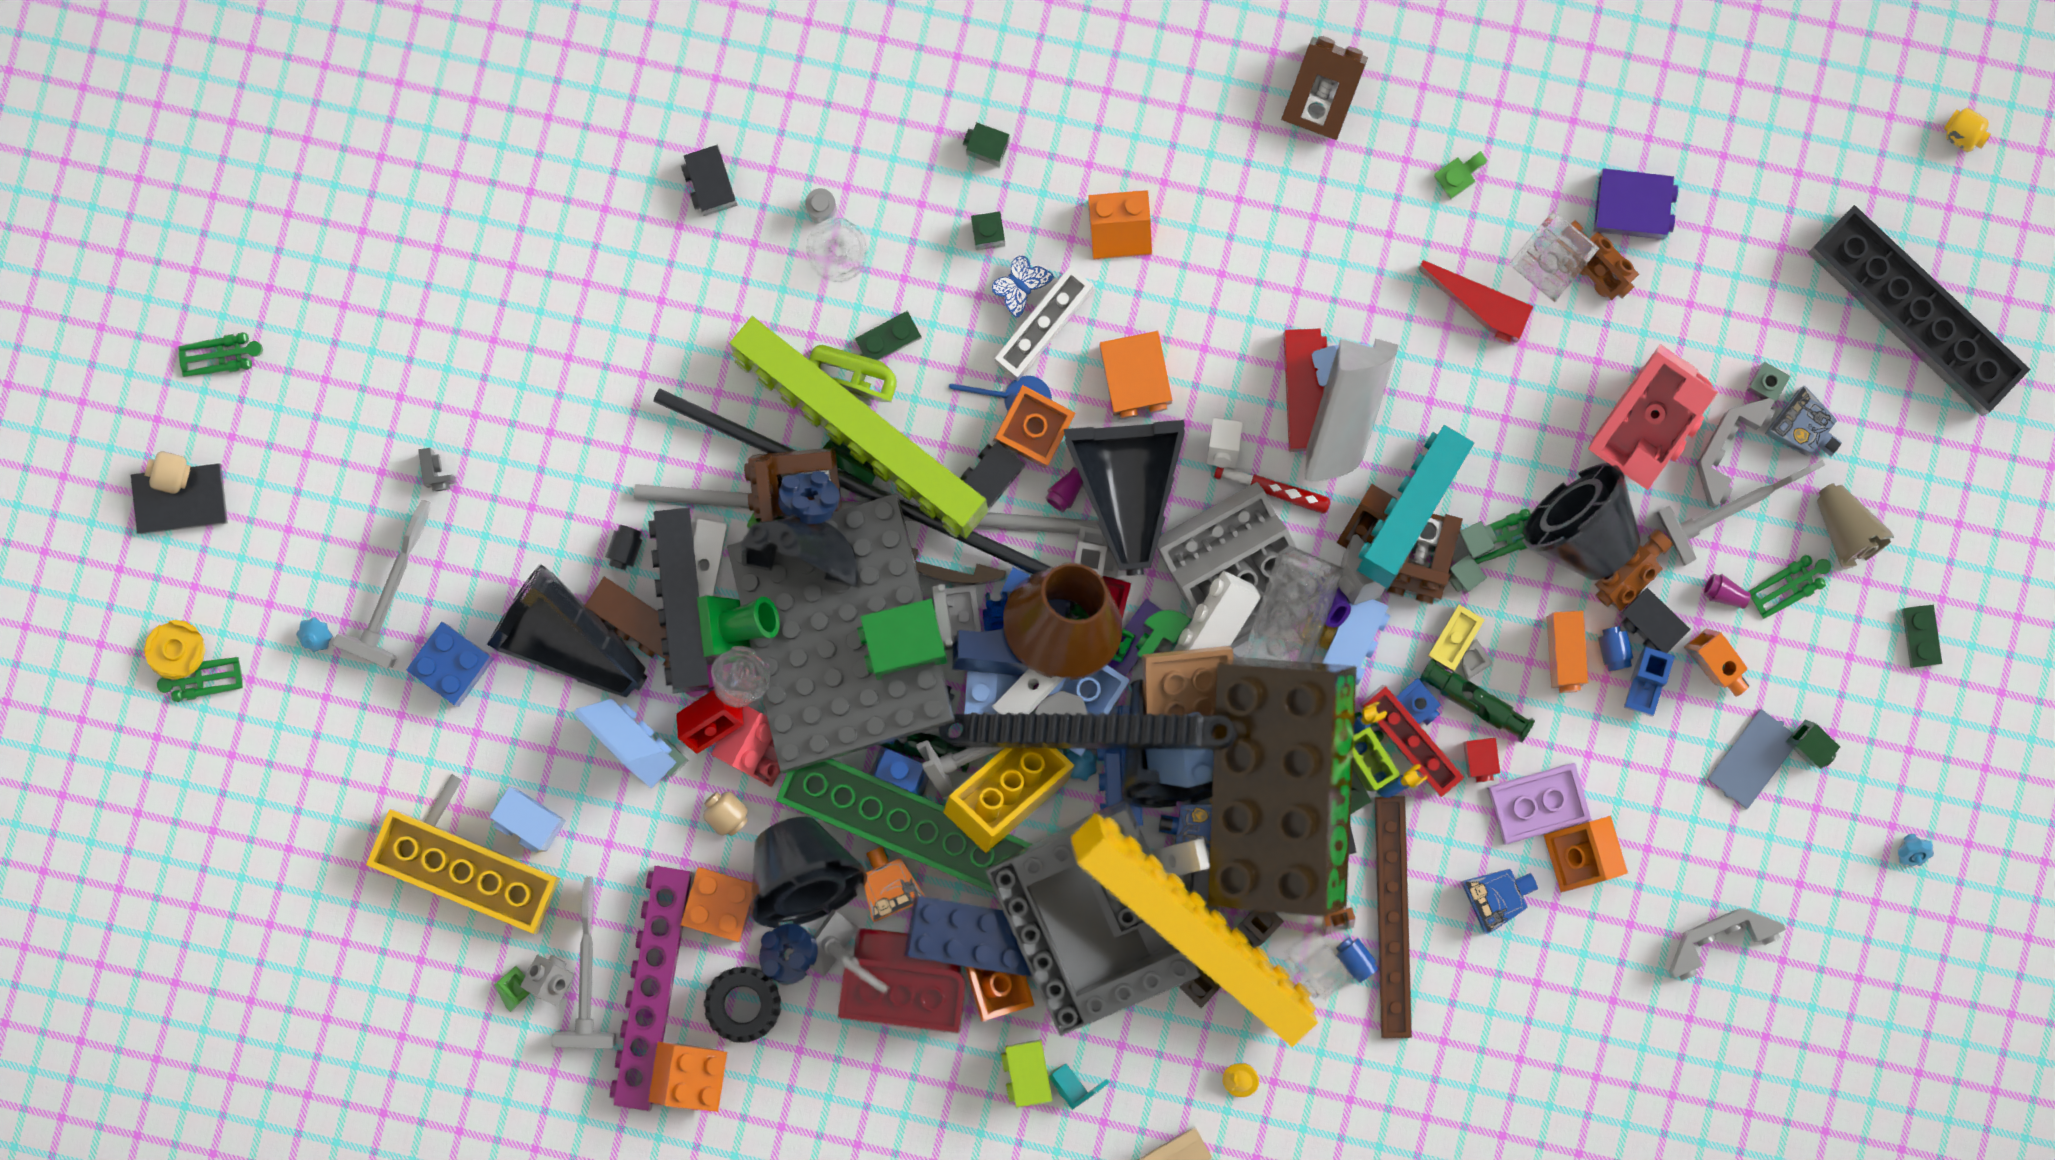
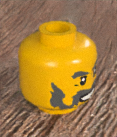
(1967, 130)

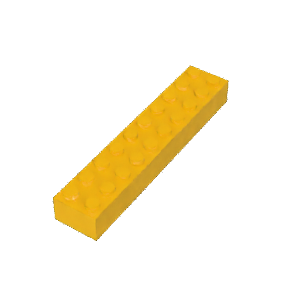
(1194, 928)

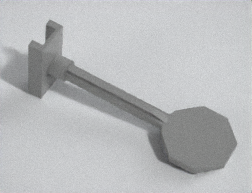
(1682, 532)
(366, 646)
(939, 767)
(831, 941)
(584, 1035)

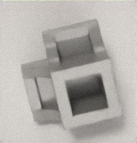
(1094, 552)

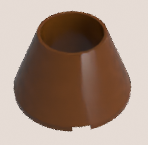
(1057, 644)

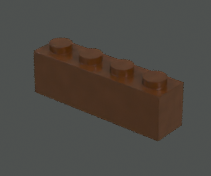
(629, 616)

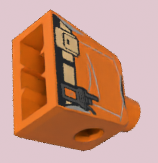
(1710, 652)
(889, 885)

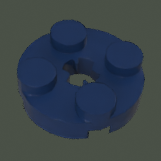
(798, 487)
(775, 944)

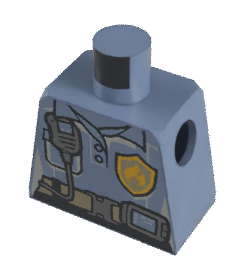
(1805, 425)

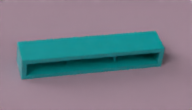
(1415, 506)

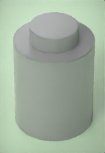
(821, 205)

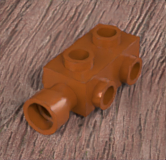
(1608, 268)
(1635, 574)

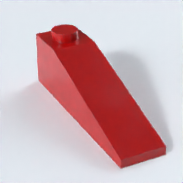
(1491, 308)

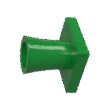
(730, 625)

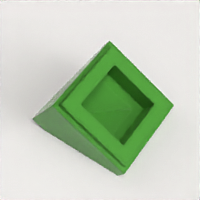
(510, 990)

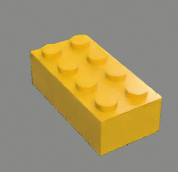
(1006, 792)

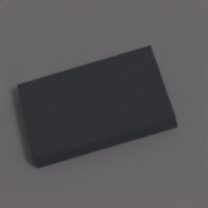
(195, 506)

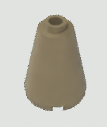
(1851, 526)

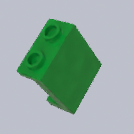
(902, 638)

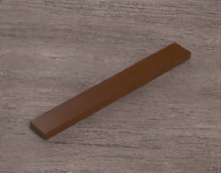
(1393, 917)

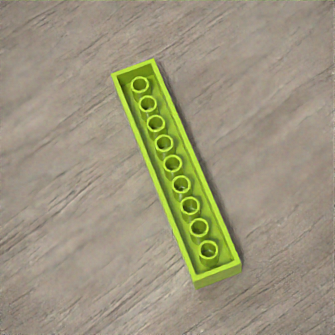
(859, 428)

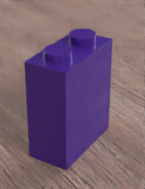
(1635, 204)

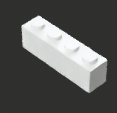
(1043, 323)
(1220, 615)

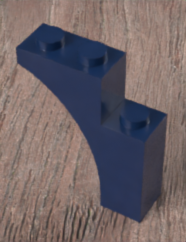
(989, 649)

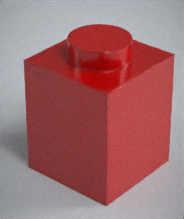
(1482, 759)

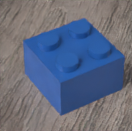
(450, 664)

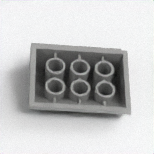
(1348, 408)
(1232, 536)

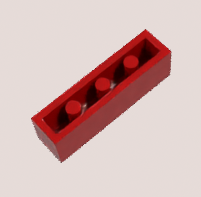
(1302, 385)
(1414, 742)

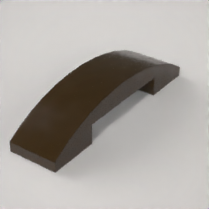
(982, 573)
(1257, 928)

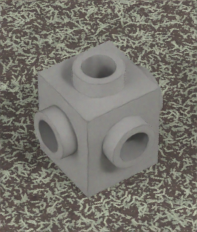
(547, 979)

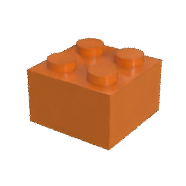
(1034, 426)
(718, 904)
(687, 1076)

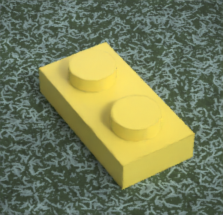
(1456, 637)

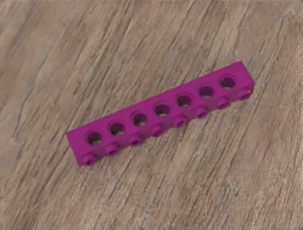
(679, 884)

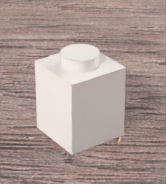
(1224, 443)

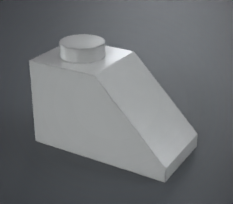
(1353, 583)

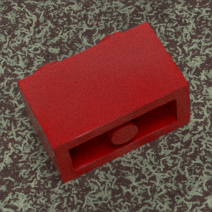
(707, 722)

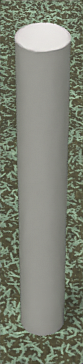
(443, 800)

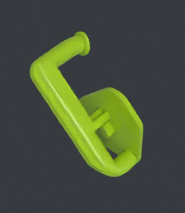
(861, 367)

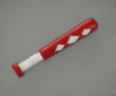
(1289, 493)

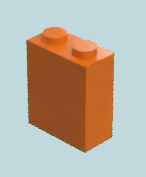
(1136, 374)
(1567, 651)

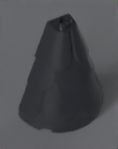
(1128, 484)
(564, 636)

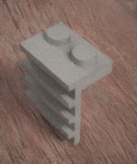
(955, 611)

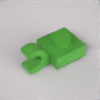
(1457, 176)

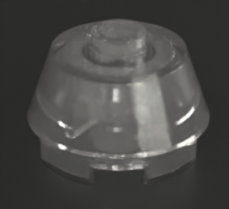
(740, 676)

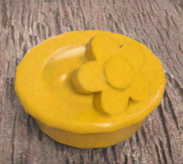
(1240, 1080)

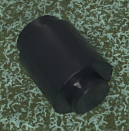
(624, 547)

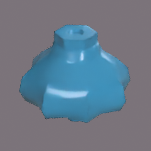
(314, 634)
(1084, 764)
(1915, 851)

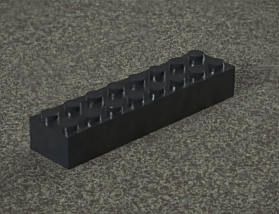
(1918, 311)

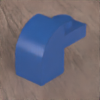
(1648, 680)

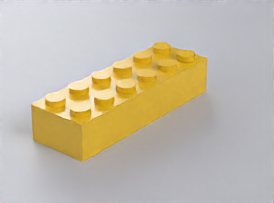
(463, 871)

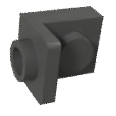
(430, 466)

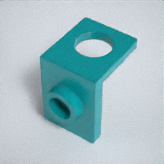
(1071, 1088)

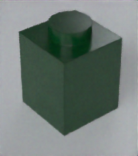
(986, 144)
(988, 230)
(1813, 744)

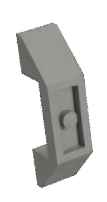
(1715, 483)
(1686, 956)

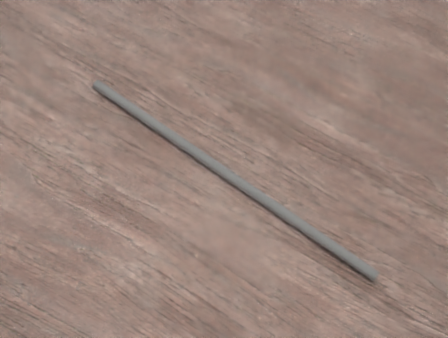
(740, 500)

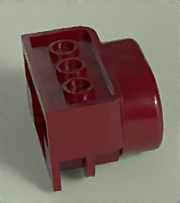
(918, 991)

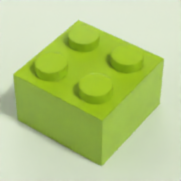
(1028, 1073)

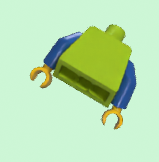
(1372, 762)

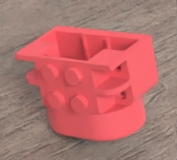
(1645, 439)

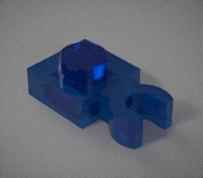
(994, 613)

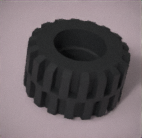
(715, 1004)

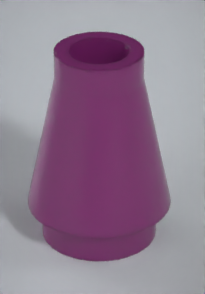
(1065, 491)
(1724, 591)

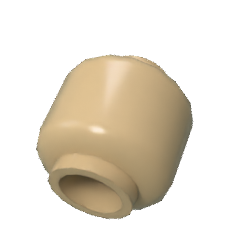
(167, 472)
(725, 813)

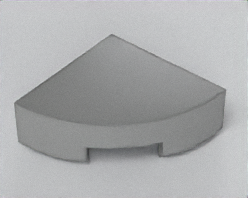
(1475, 660)

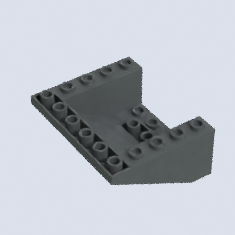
(1079, 937)

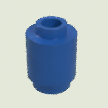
(1615, 649)
(1356, 959)

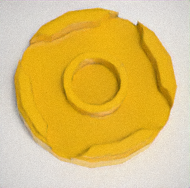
(174, 649)

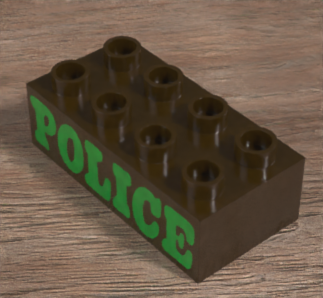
(1283, 786)

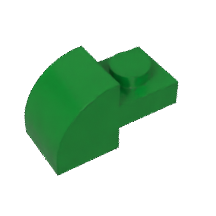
(1165, 625)

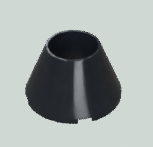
(1586, 524)
(801, 873)

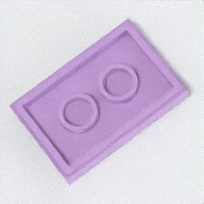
(1539, 803)

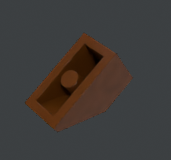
(1366, 516)

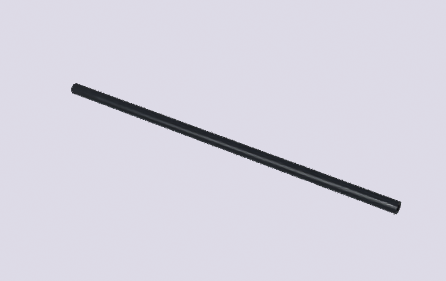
(846, 481)

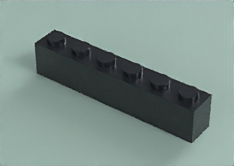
(679, 594)

